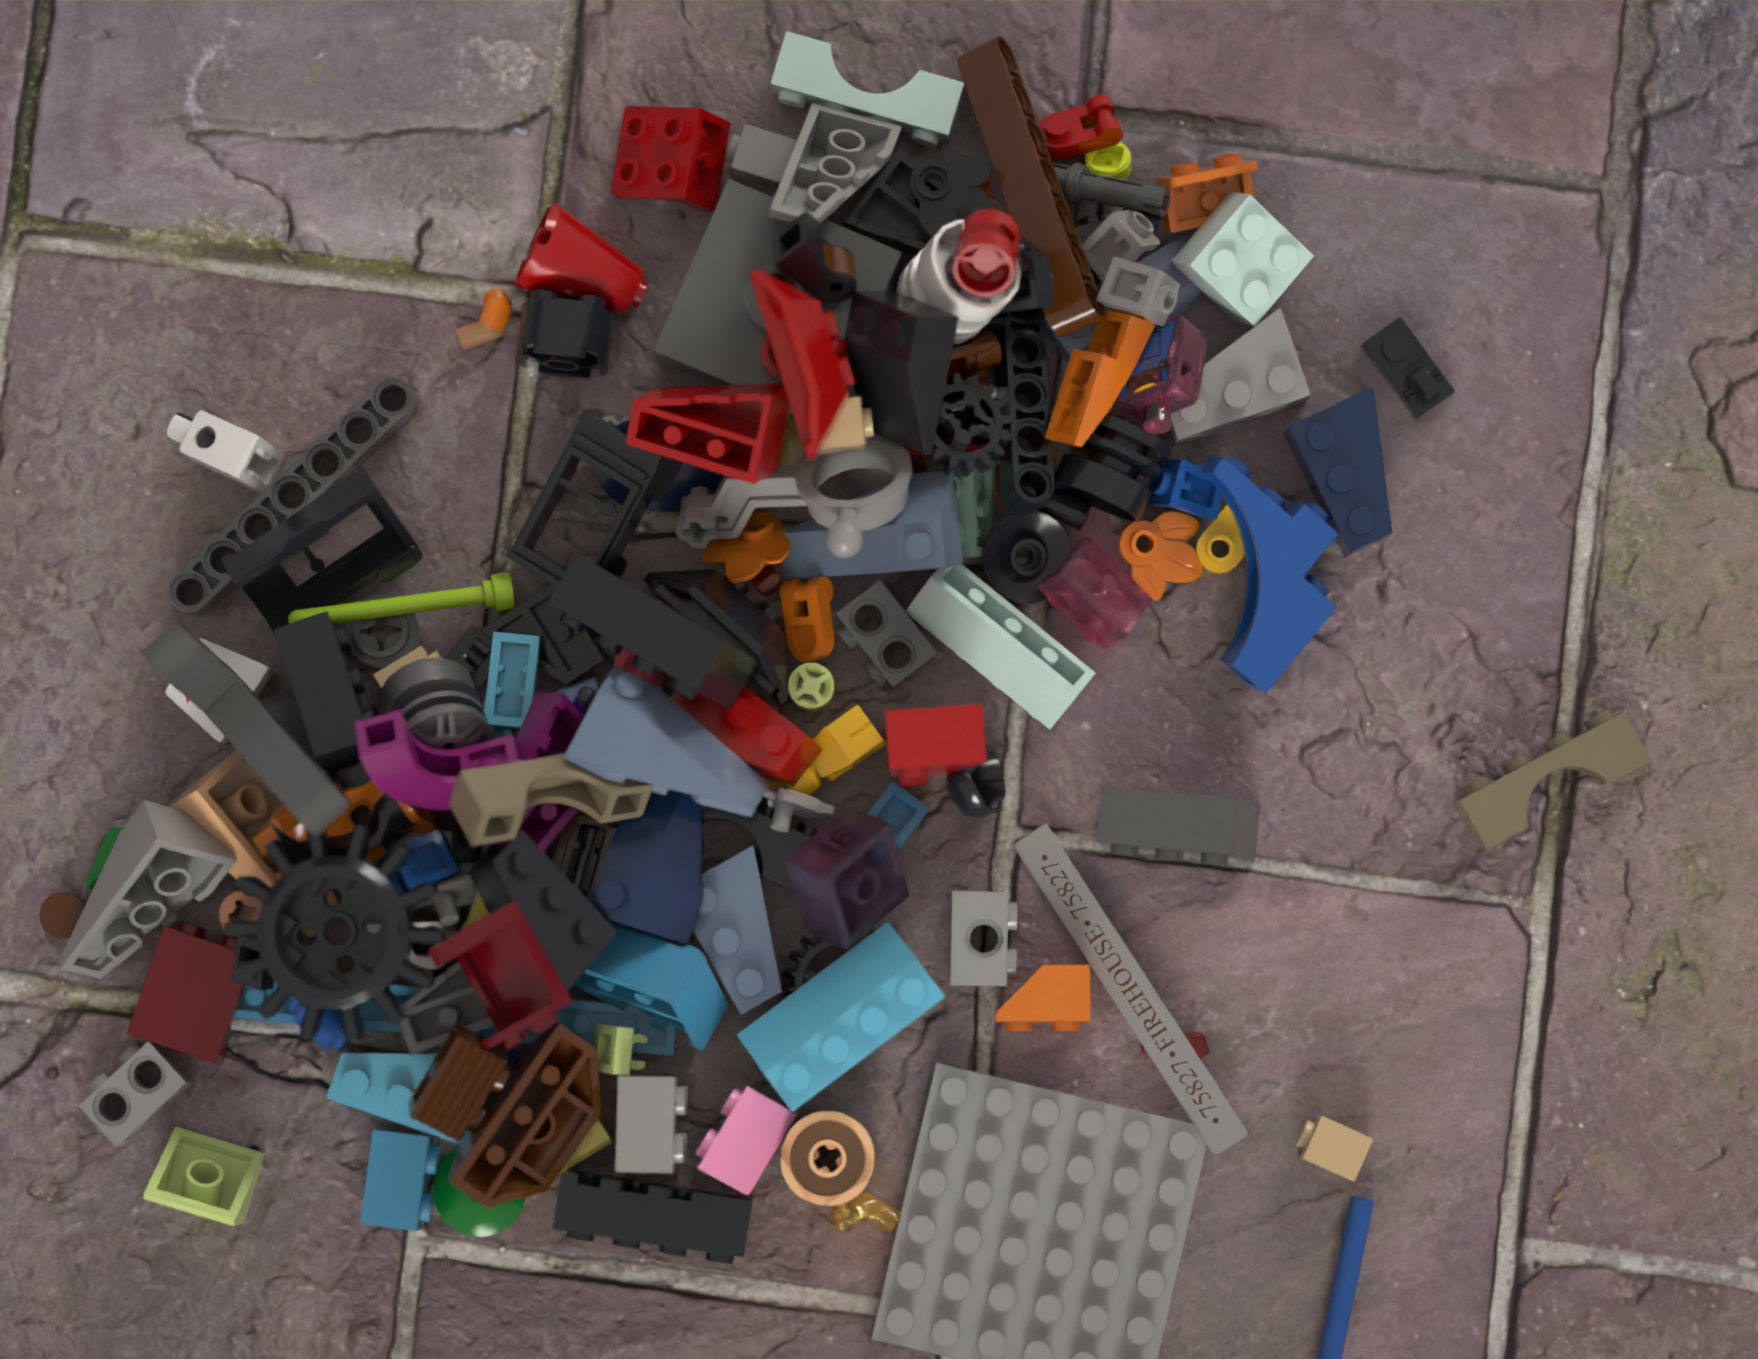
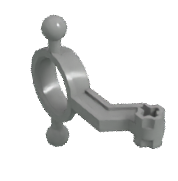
(797, 486)

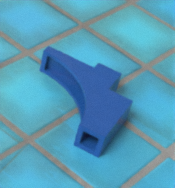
(1279, 548)

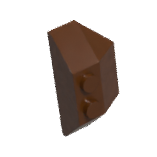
(531, 1121)

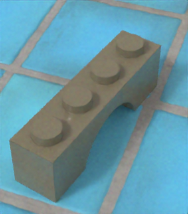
(494, 798)
(1500, 807)

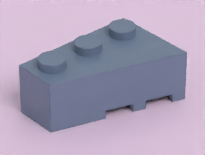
(737, 931)

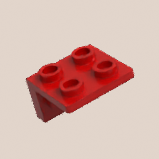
(671, 155)

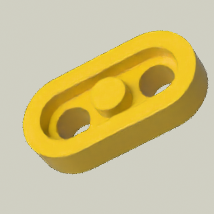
(1224, 530)

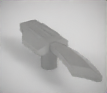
(794, 803)
(452, 895)

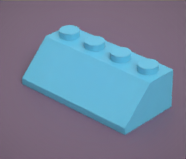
(840, 1016)

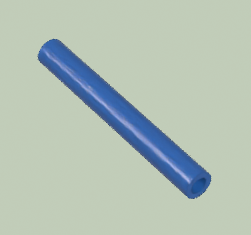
(1346, 1278)

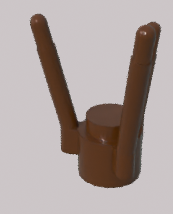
(977, 355)

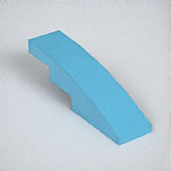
(511, 681)

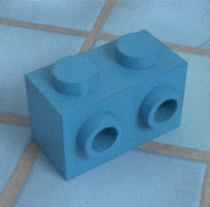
(399, 1179)

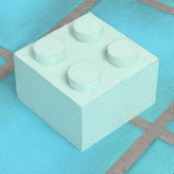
(1242, 258)

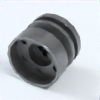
(437, 703)

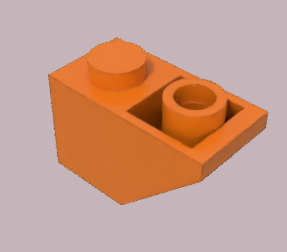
(1049, 995)

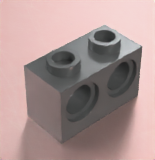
(894, 629)

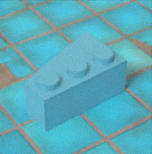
(382, 1085)

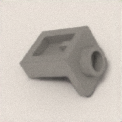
(1121, 235)
(1139, 290)

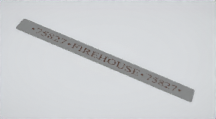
(1130, 989)

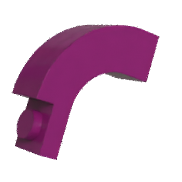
(416, 771)

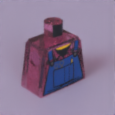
(1166, 375)

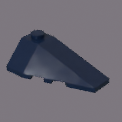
(655, 869)

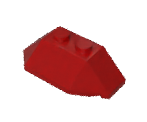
(805, 358)

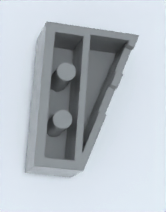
(1245, 383)

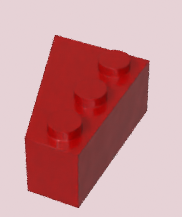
(755, 735)

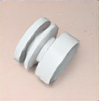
(932, 281)

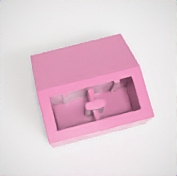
(746, 1139)

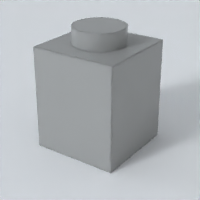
(760, 156)

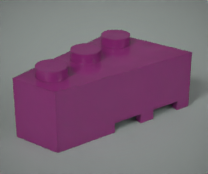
(545, 733)

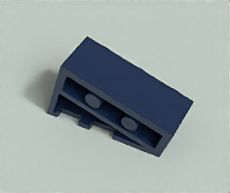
(1345, 469)

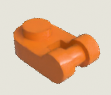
(809, 636)

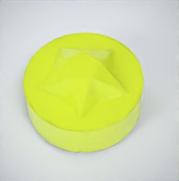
(1110, 161)

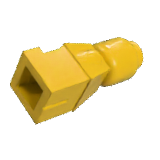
(843, 747)

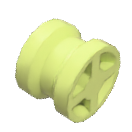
(807, 680)

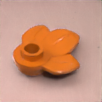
(758, 544)
(1168, 552)

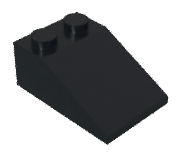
(900, 363)

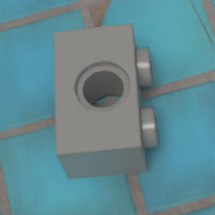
(972, 910)

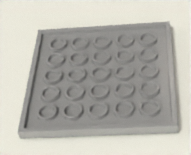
(1038, 1225)

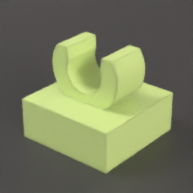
(615, 1049)

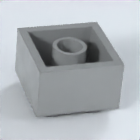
(649, 1124)

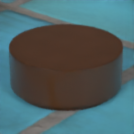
(61, 913)

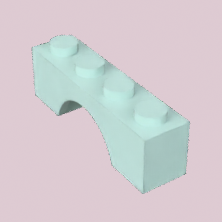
(922, 107)

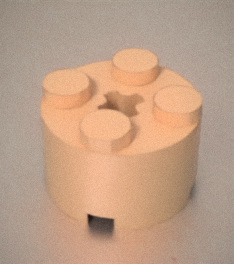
(821, 1184)

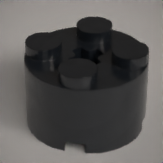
(565, 334)

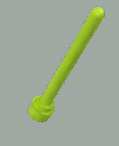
(492, 593)

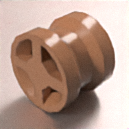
(249, 908)

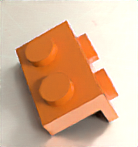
(1199, 191)

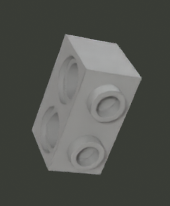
(142, 1102)

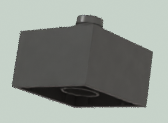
(716, 317)

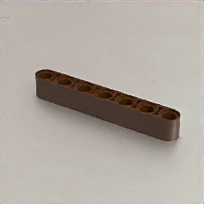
(1030, 180)

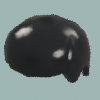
(977, 787)

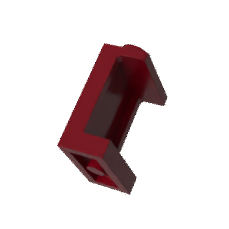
(507, 974)
(189, 994)

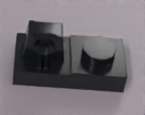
(1408, 368)

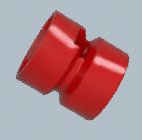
(986, 252)

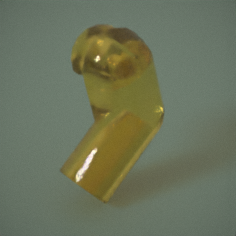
(861, 1209)

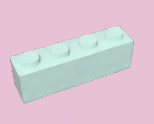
(1000, 643)

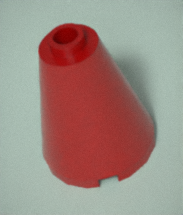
(577, 261)

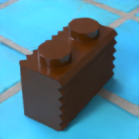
(459, 1083)

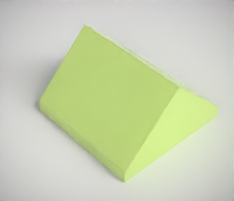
(205, 1177)

